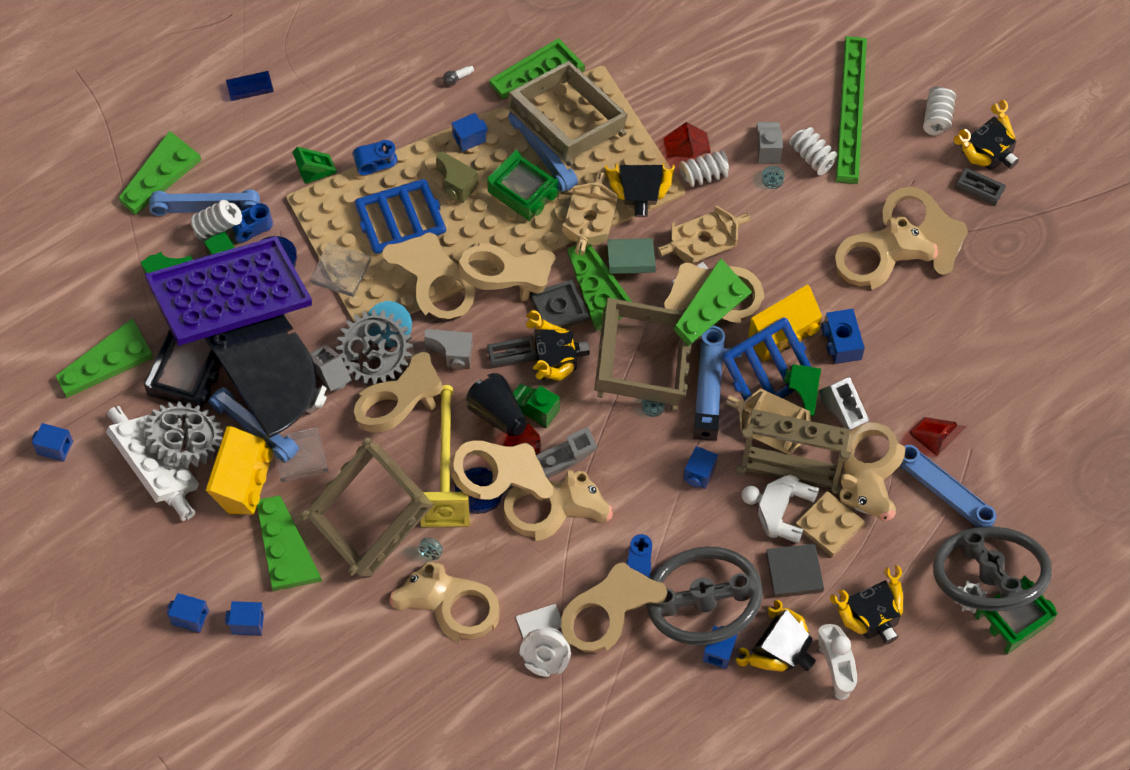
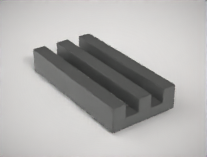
(979, 188)
(514, 355)

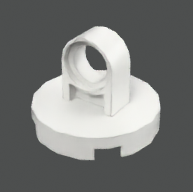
(545, 652)

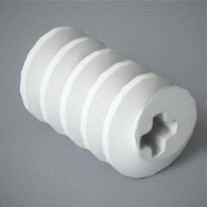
(939, 111)
(813, 151)
(704, 167)
(215, 219)

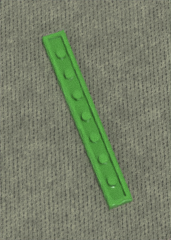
(851, 110)

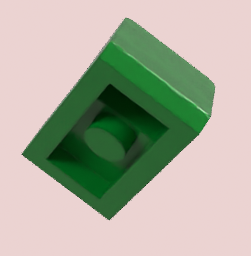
(313, 164)

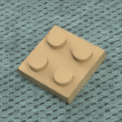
(830, 524)

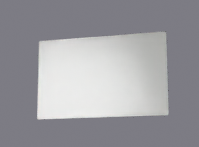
(539, 619)

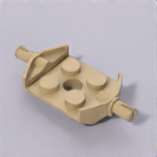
(591, 200)
(717, 225)
(770, 403)

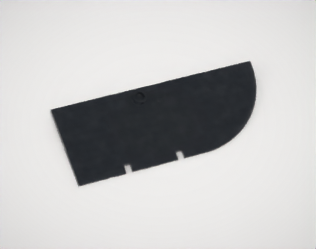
(268, 370)

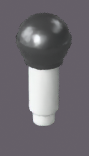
(451, 77)

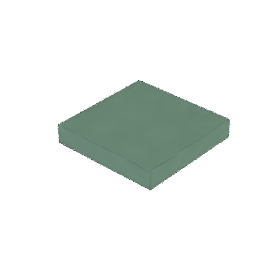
(631, 256)

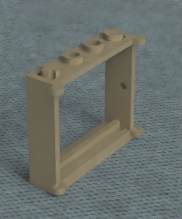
(548, 132)
(604, 380)
(798, 431)
(393, 534)

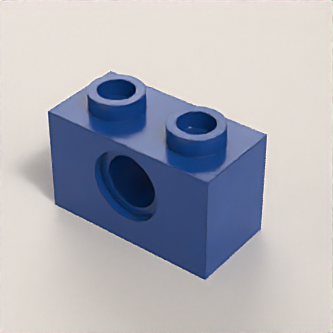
(844, 324)

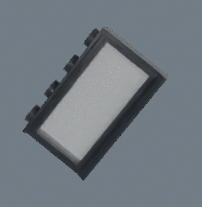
(183, 372)

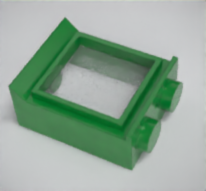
(522, 186)
(1021, 623)

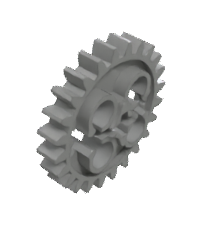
(359, 333)
(167, 436)

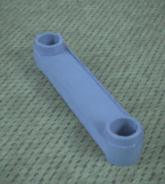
(565, 176)
(163, 203)
(224, 401)
(947, 488)

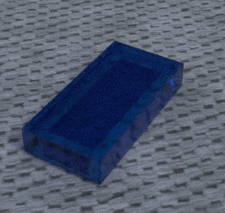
(249, 86)

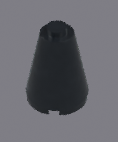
(496, 404)

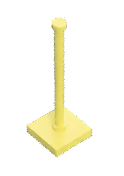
(449, 508)

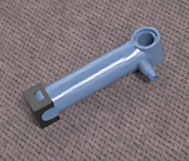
(709, 384)

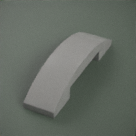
(567, 454)

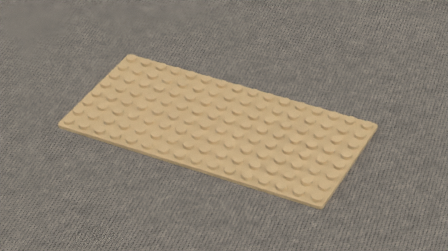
(330, 216)

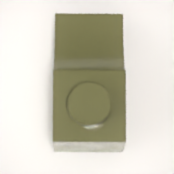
(459, 178)

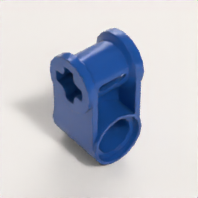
(374, 158)
(251, 224)
(640, 560)

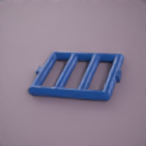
(402, 191)
(747, 346)

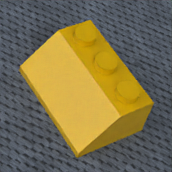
(801, 312)
(239, 471)

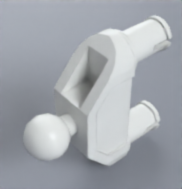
(774, 503)
(839, 658)

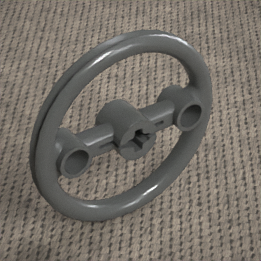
(992, 568)
(705, 595)

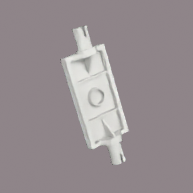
(160, 479)

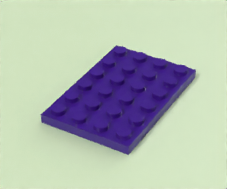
(228, 290)

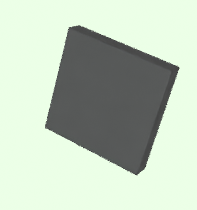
(560, 305)
(794, 570)

